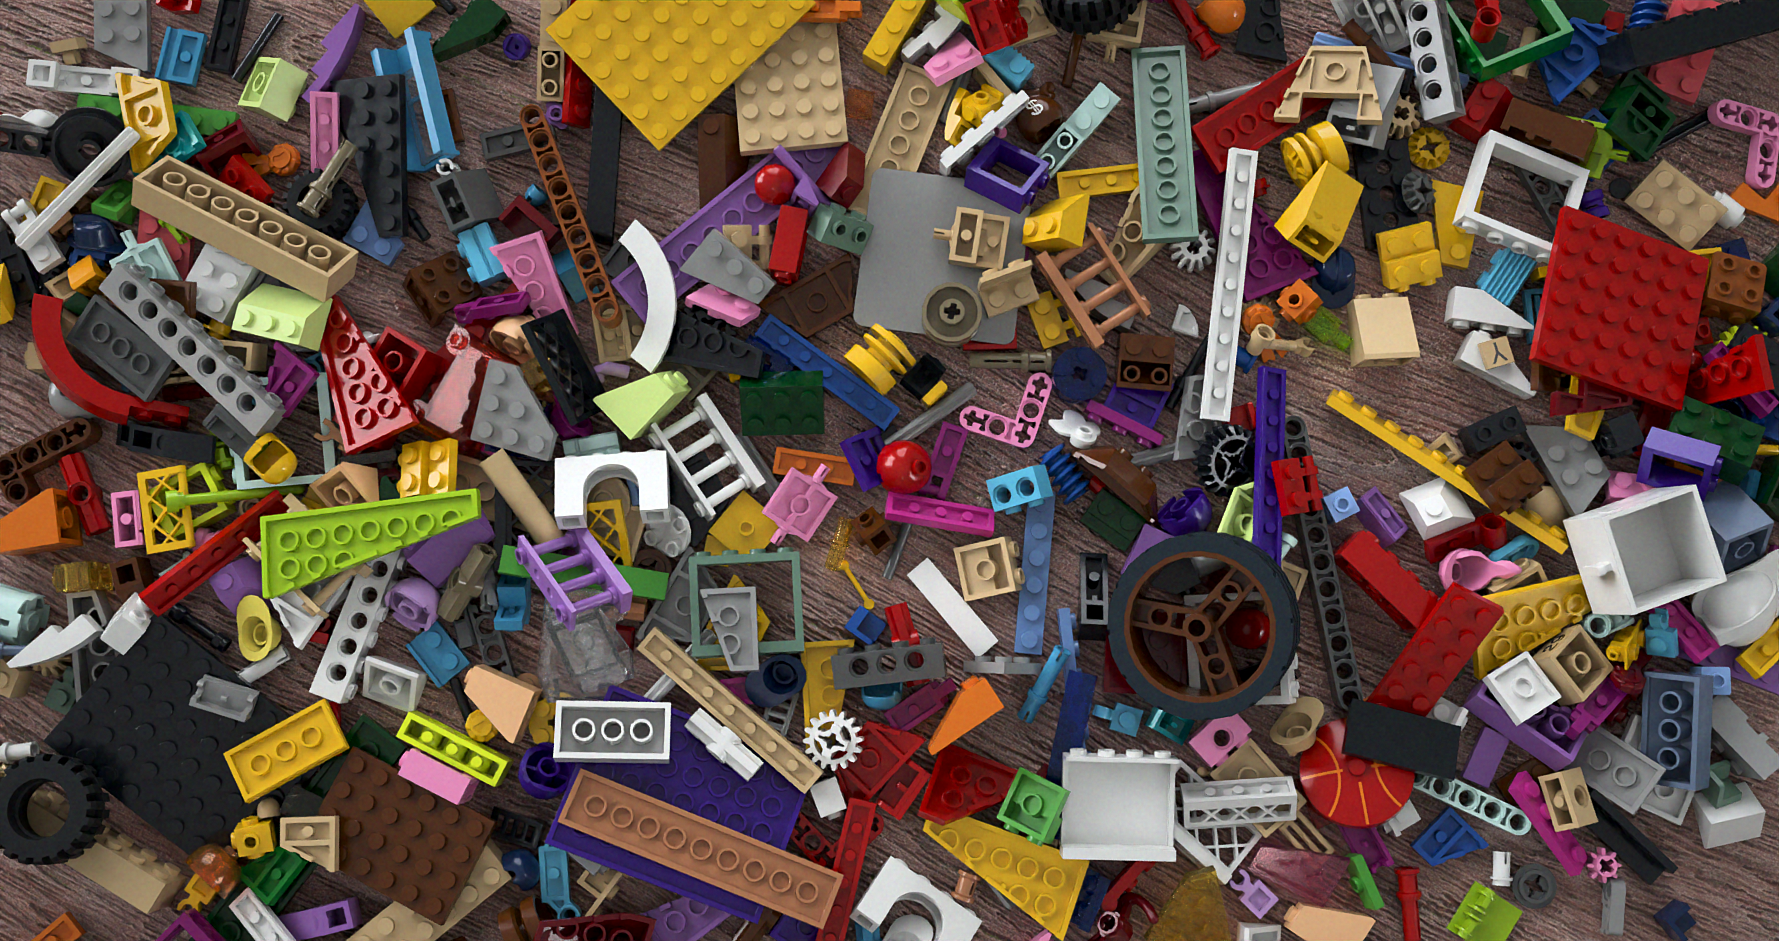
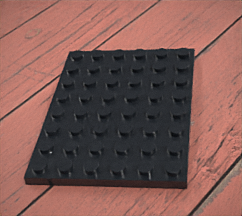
(159, 749)

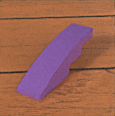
(340, 47)

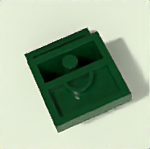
(1637, 114)

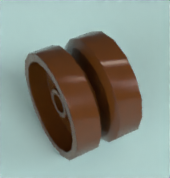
(523, 923)

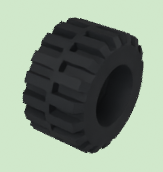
(339, 215)

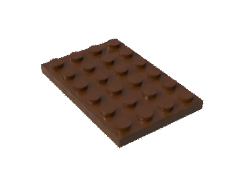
(404, 836)

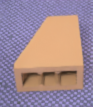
(502, 699)
(1327, 923)

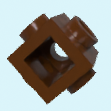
(873, 530)

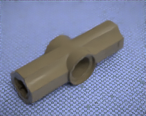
(466, 581)

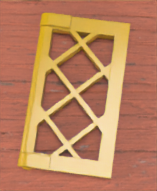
(147, 517)
(620, 527)

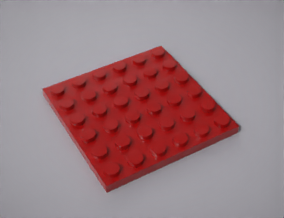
(1619, 309)

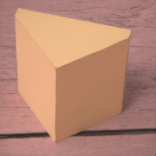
(347, 485)

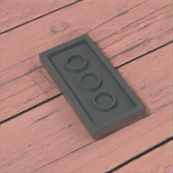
(121, 348)

